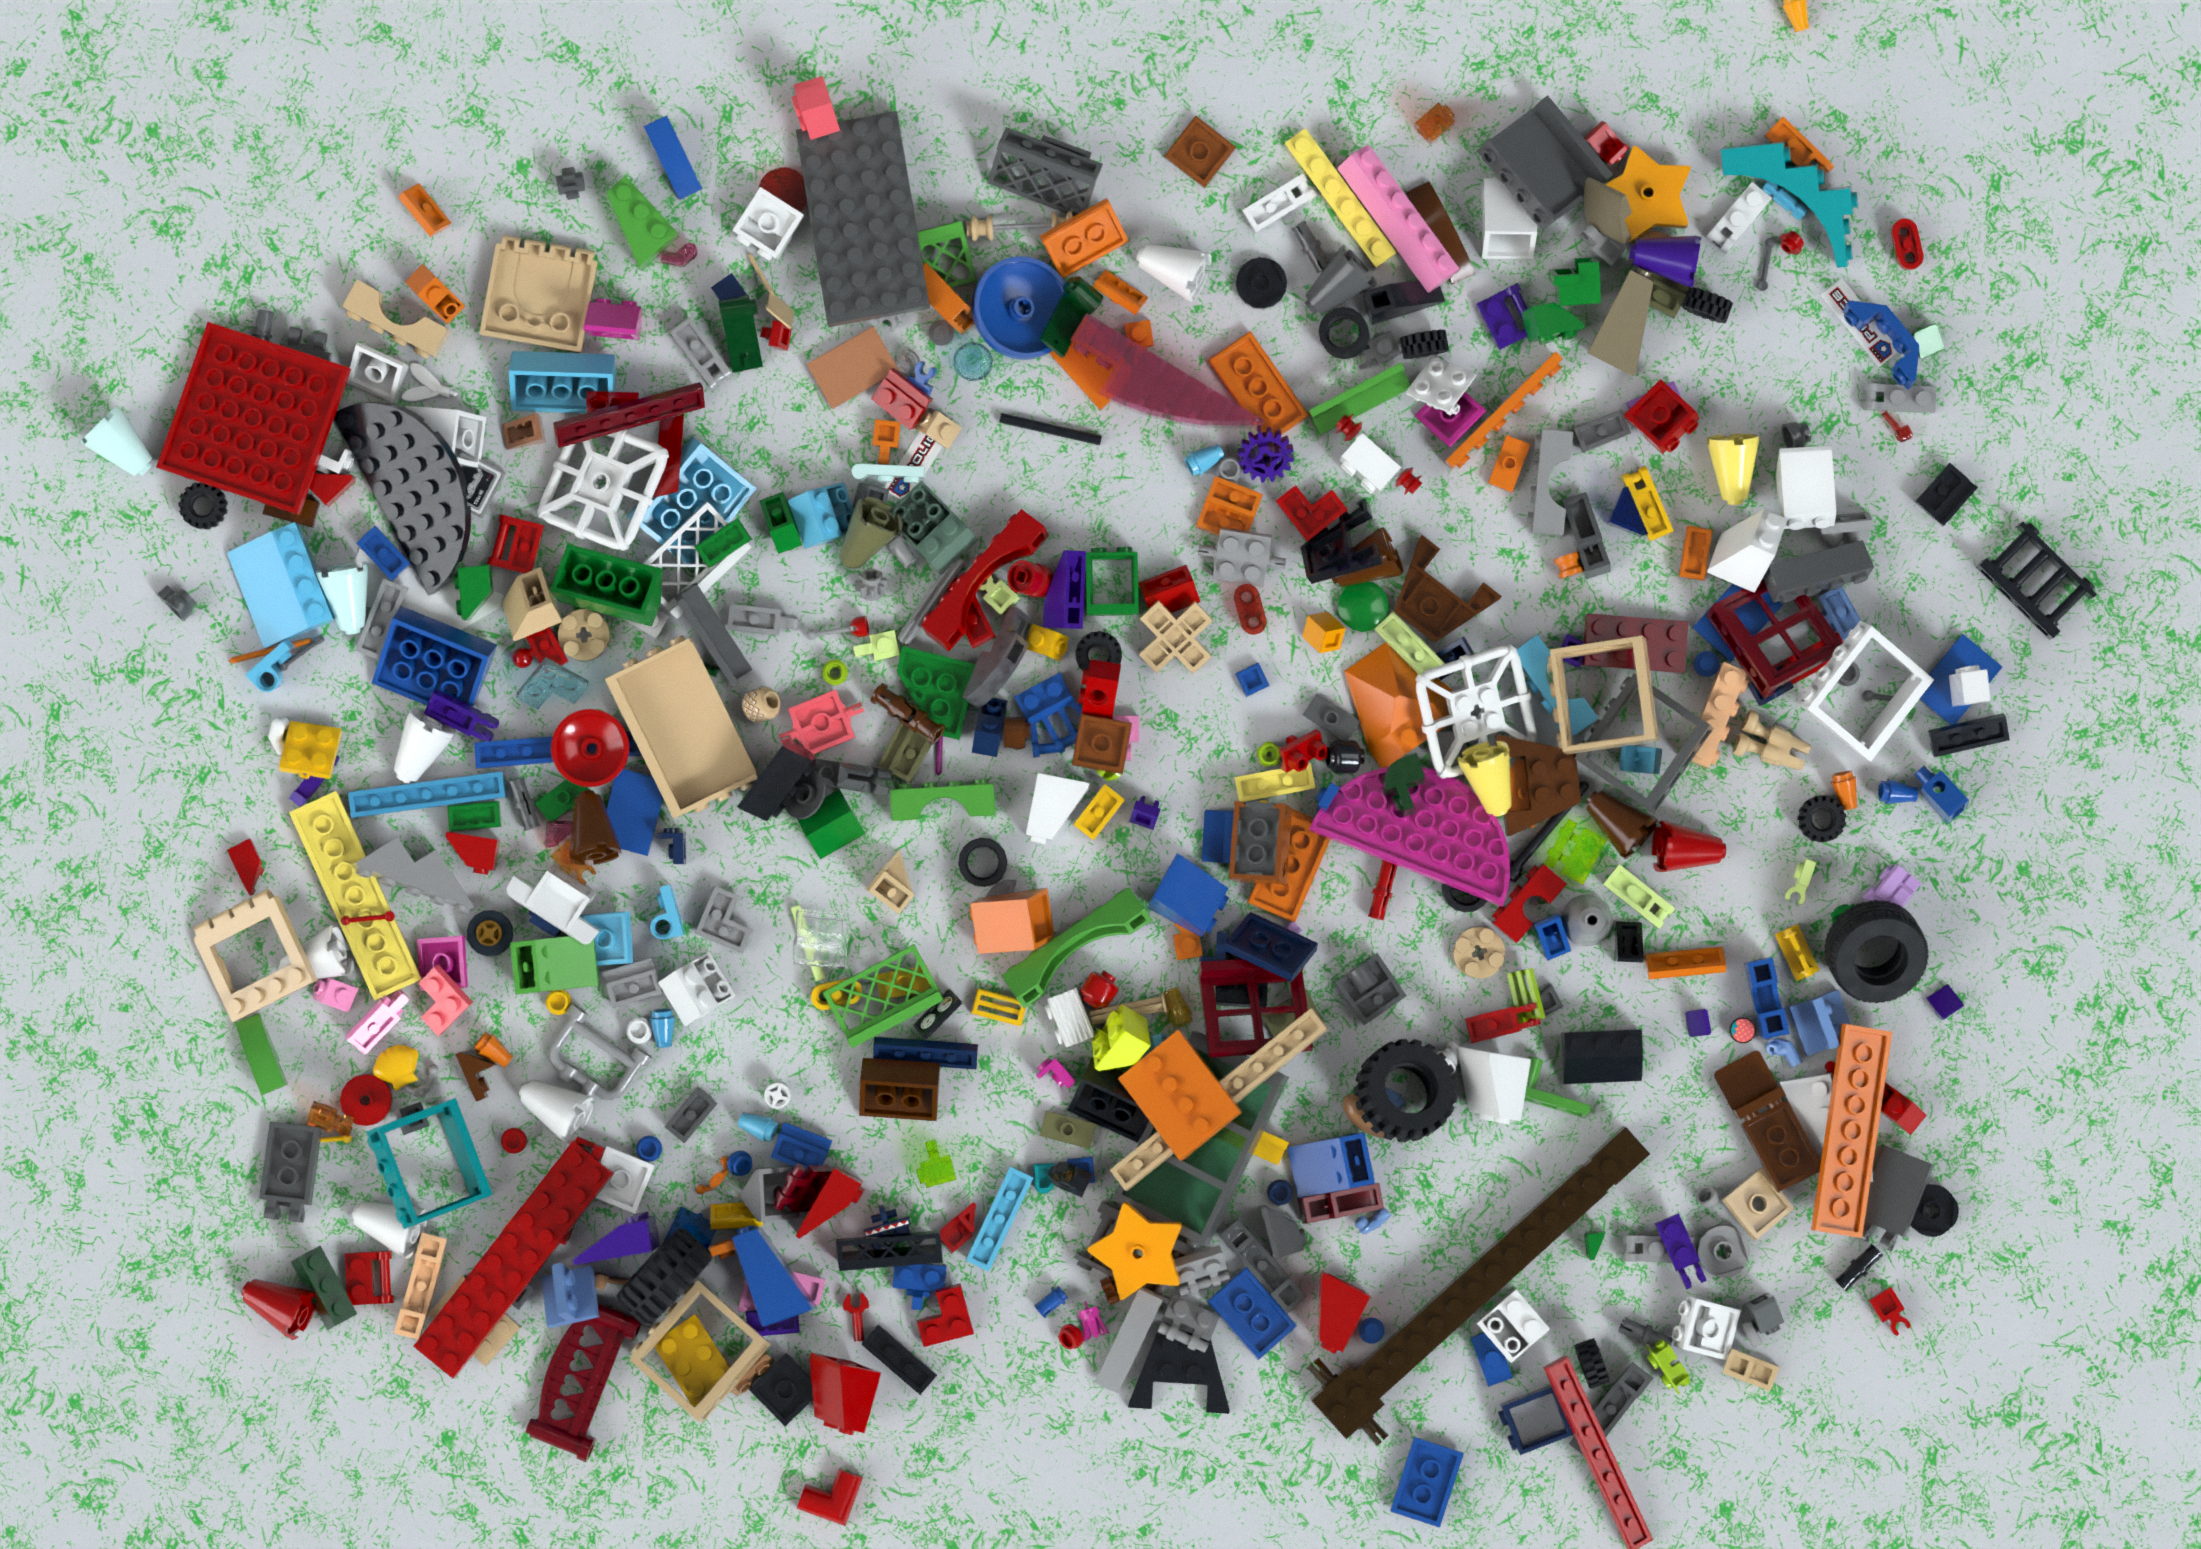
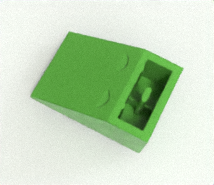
(553, 965)

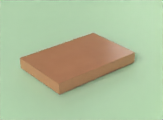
(852, 367)

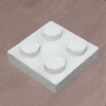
(628, 1182)

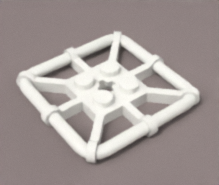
(608, 498)
(1462, 703)

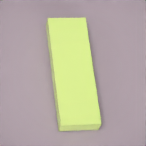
(1407, 644)

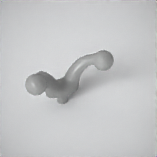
(422, 1090)

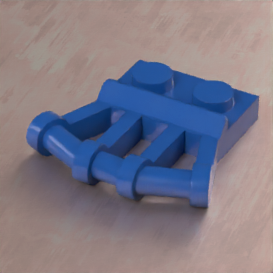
(1040, 703)

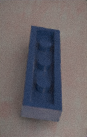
(946, 1053)

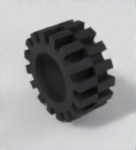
(1707, 305)
(1424, 344)
(187, 506)
(1093, 639)
(1837, 814)
(1592, 1363)

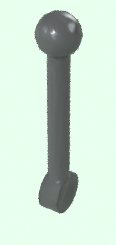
(1762, 285)
(318, 640)
(1868, 695)

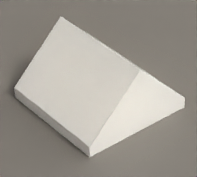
(376, 372)

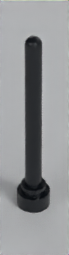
(1539, 838)

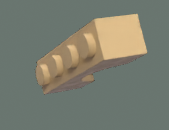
(424, 335)

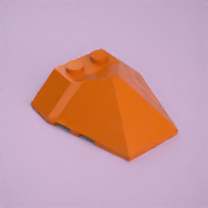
(1388, 704)

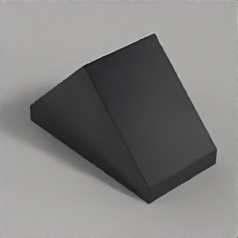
(1628, 942)

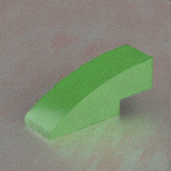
(261, 1054)

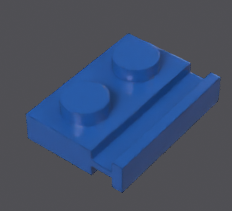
(800, 1147)

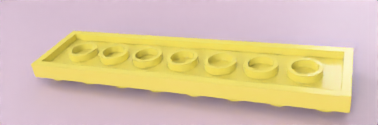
(333, 852)

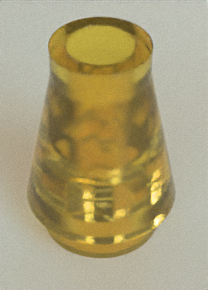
(1177, 1008)

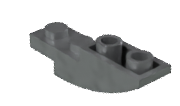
(998, 665)

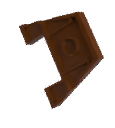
(1431, 605)
(1550, 782)

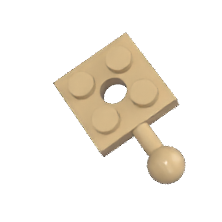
(1740, 1204)

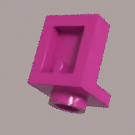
(1061, 1074)

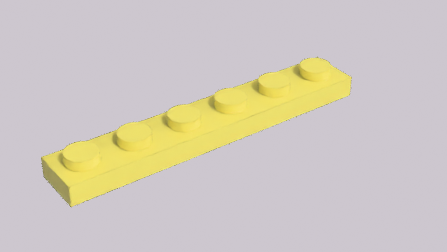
(1340, 198)

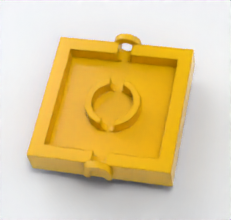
(310, 750)

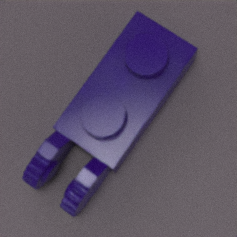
(460, 716)
(1679, 1248)

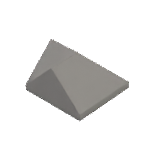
(761, 1192)

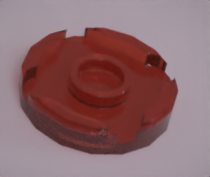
(787, 186)

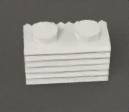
(1070, 1018)

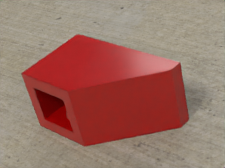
(1901, 1110)

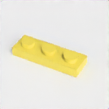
(1273, 783)

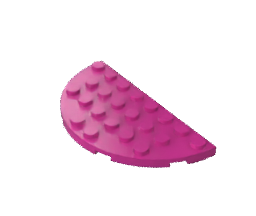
(1443, 839)

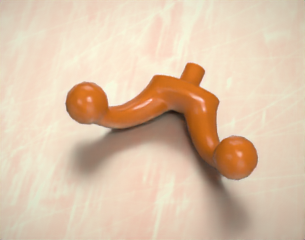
(716, 1179)

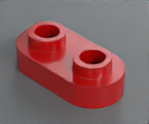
(1909, 244)

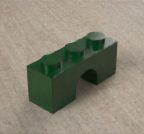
(332, 1299)

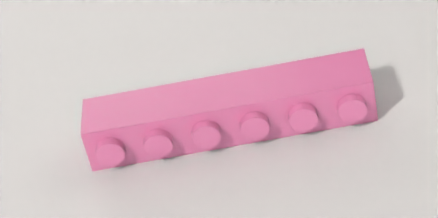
(1398, 218)

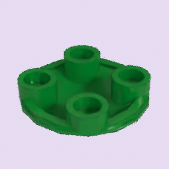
(1363, 606)

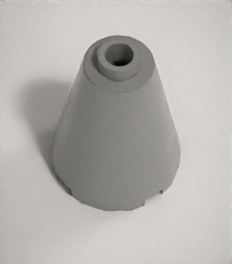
(1575, 920)

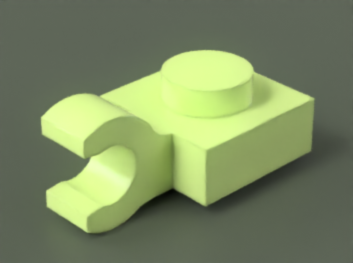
(881, 645)
(1803, 873)

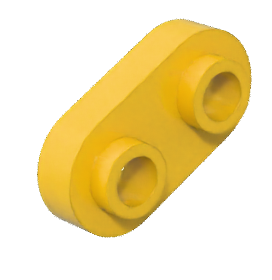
(839, 997)

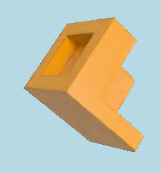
(1323, 632)

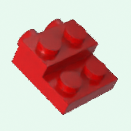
(1662, 417)

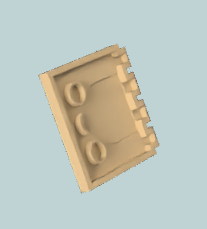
(539, 294)

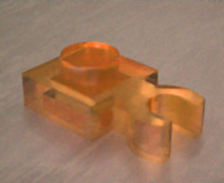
(562, 858)
(328, 1119)

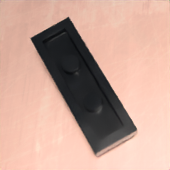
(1968, 735)
(899, 1359)

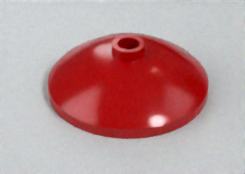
(571, 743)

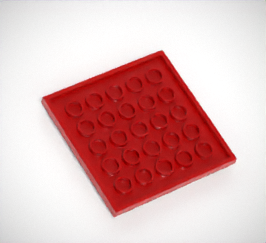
(253, 418)

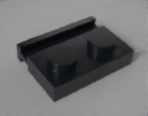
(1946, 494)

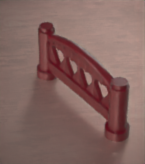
(571, 1432)

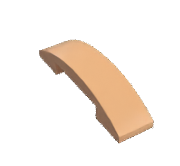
(421, 1286)

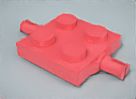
(822, 722)

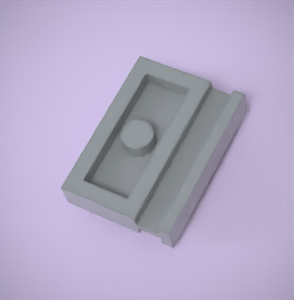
(632, 982)

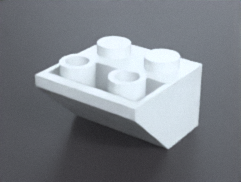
(696, 989)
(1512, 1325)

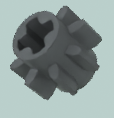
(570, 183)

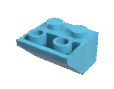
(822, 514)

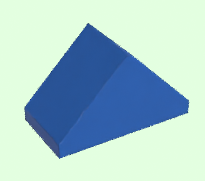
(1552, 936)

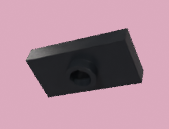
(1238, 995)

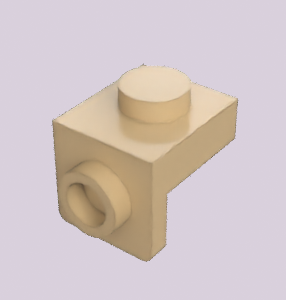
(938, 427)

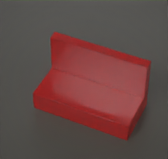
(1172, 588)

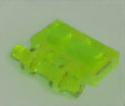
(1583, 855)

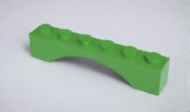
(1117, 917)

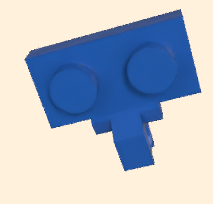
(919, 1281)

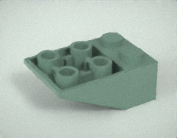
(933, 528)

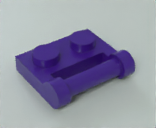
(1499, 317)

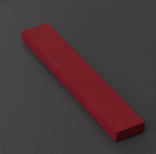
(629, 415)

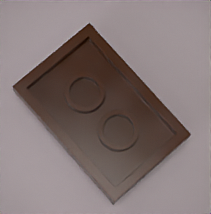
(1782, 1146)

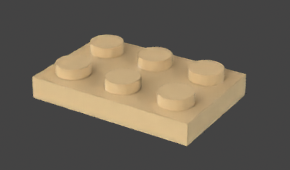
(497, 1338)

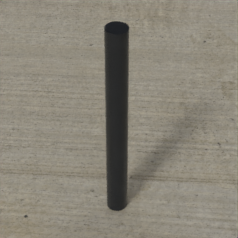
(1050, 429)

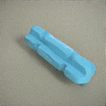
(1785, 200)

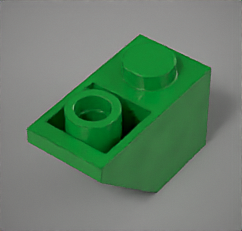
(1550, 322)
(475, 589)

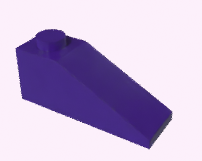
(1066, 593)

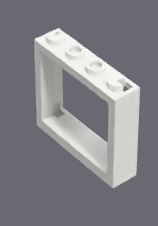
(1894, 711)

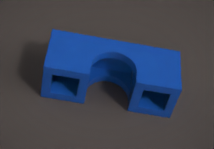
(1765, 998)

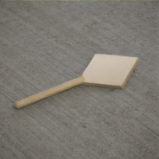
(774, 304)

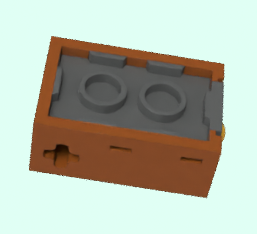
(1260, 842)

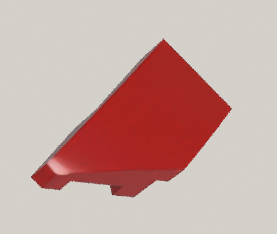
(247, 864)
(958, 1229)

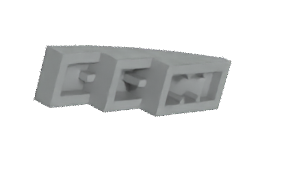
(1129, 1339)

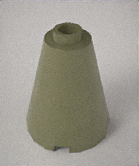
(868, 531)

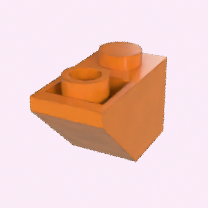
(434, 294)

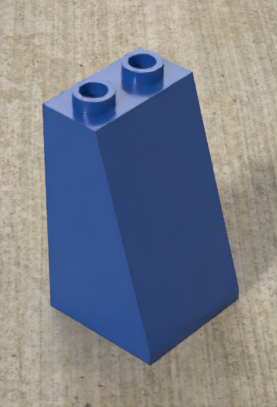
(770, 1280)

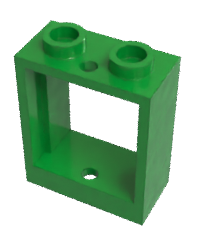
(1100, 554)

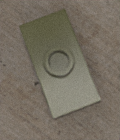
(1067, 1129)

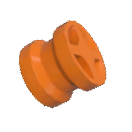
(1568, 565)

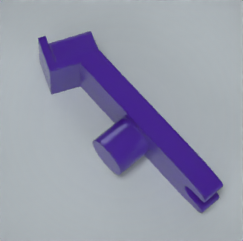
(307, 788)

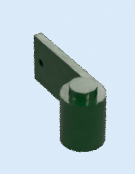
(1069, 312)
(741, 332)

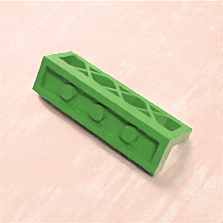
(1360, 398)

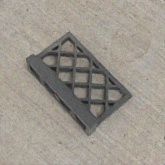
(1049, 159)

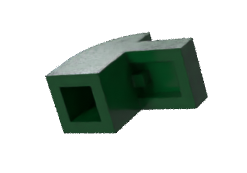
(1399, 778)

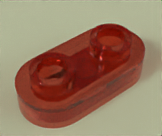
(1250, 609)

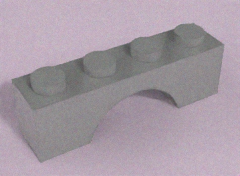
(1547, 515)

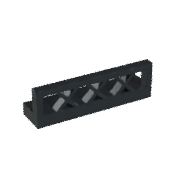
(889, 1256)

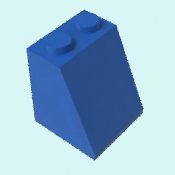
(1189, 897)

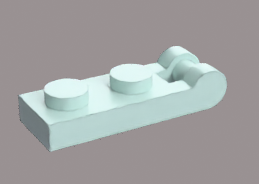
(886, 472)

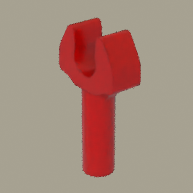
(856, 1312)

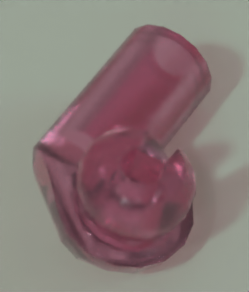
(681, 257)

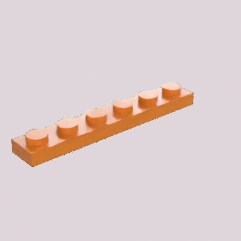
(1513, 403)

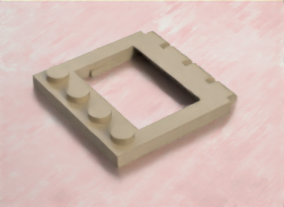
(270, 988)

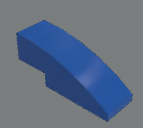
(673, 157)

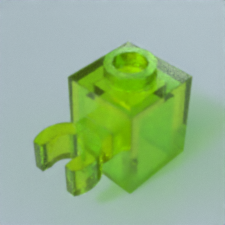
(937, 1169)

